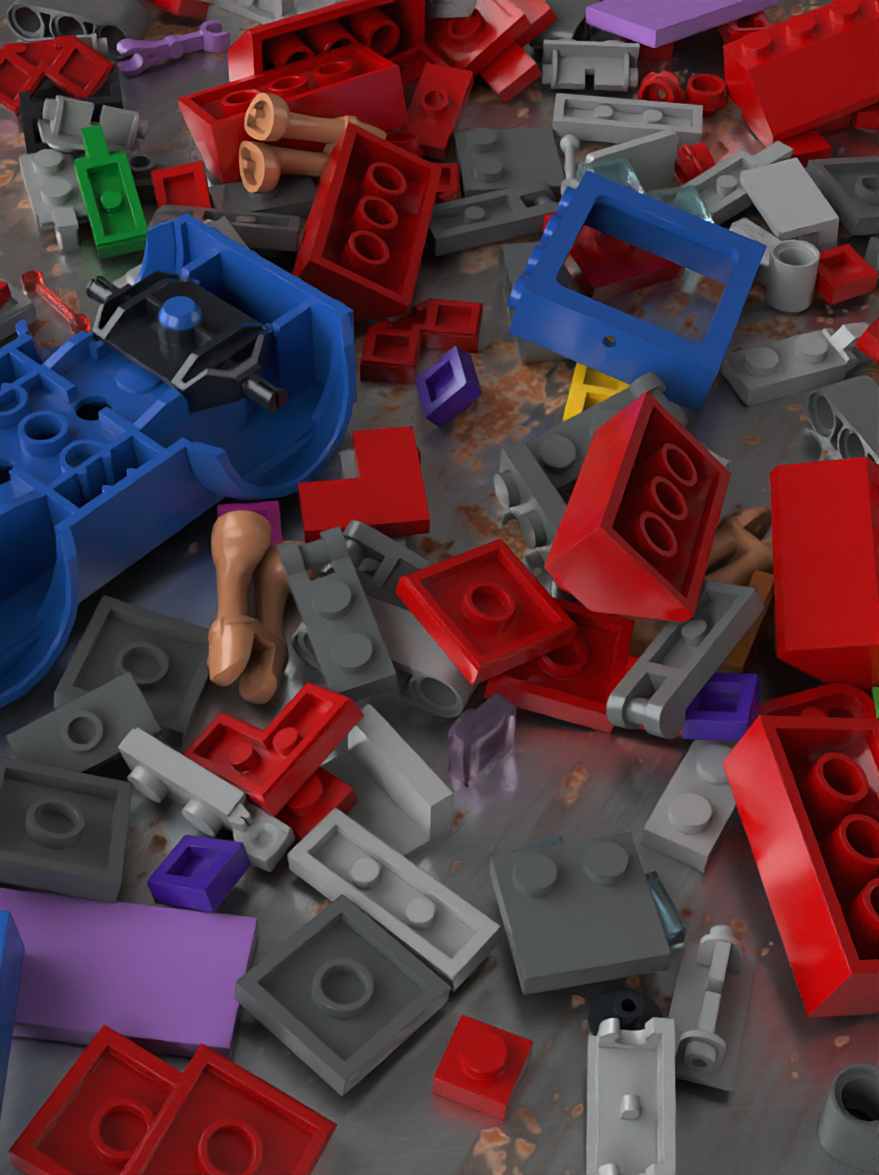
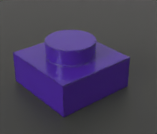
(448, 387)
(723, 708)
(199, 873)

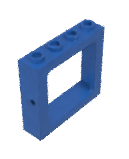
(579, 325)

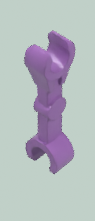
(147, 53)

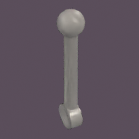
(569, 145)

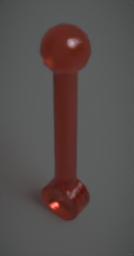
(34, 281)

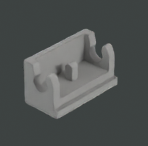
(631, 1099)

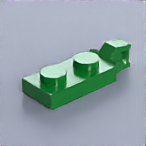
(110, 197)

